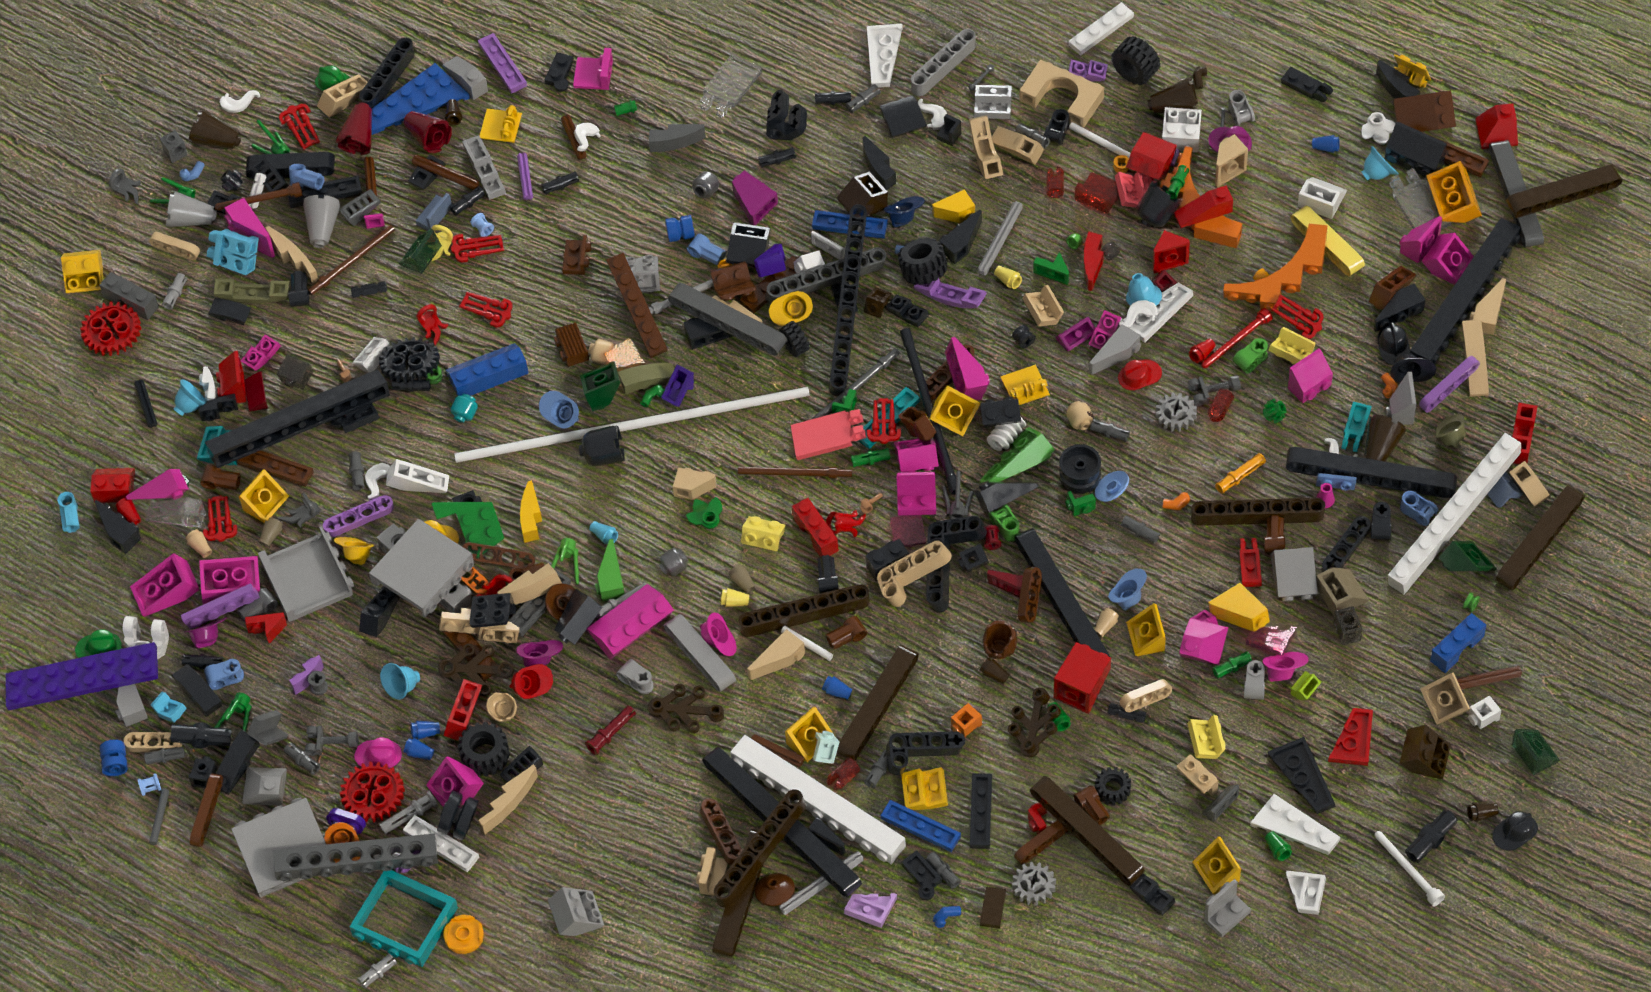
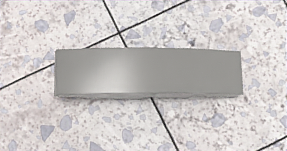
(484, 167)

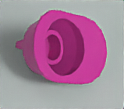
(718, 635)
(1283, 667)
(379, 750)

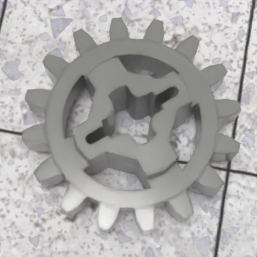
(1167, 408)
(1040, 889)

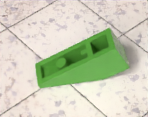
(609, 575)

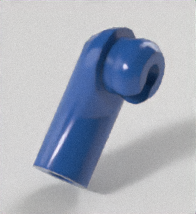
(944, 913)

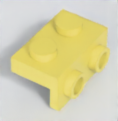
(1291, 346)
(762, 533)
(1206, 738)

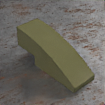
(645, 376)

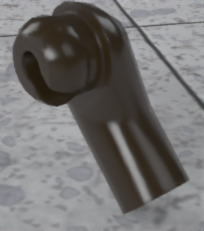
(1197, 77)

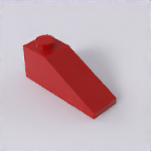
(1205, 207)
(462, 709)

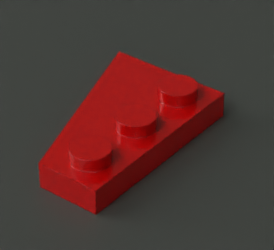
(1354, 741)

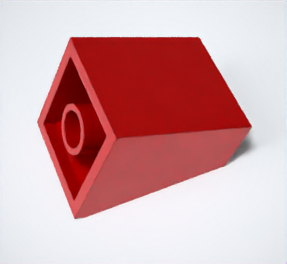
(1081, 677)

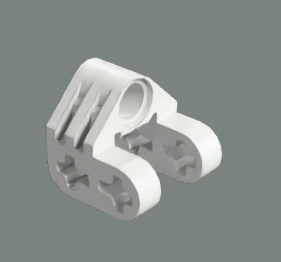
(158, 631)

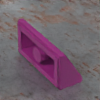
(1076, 334)

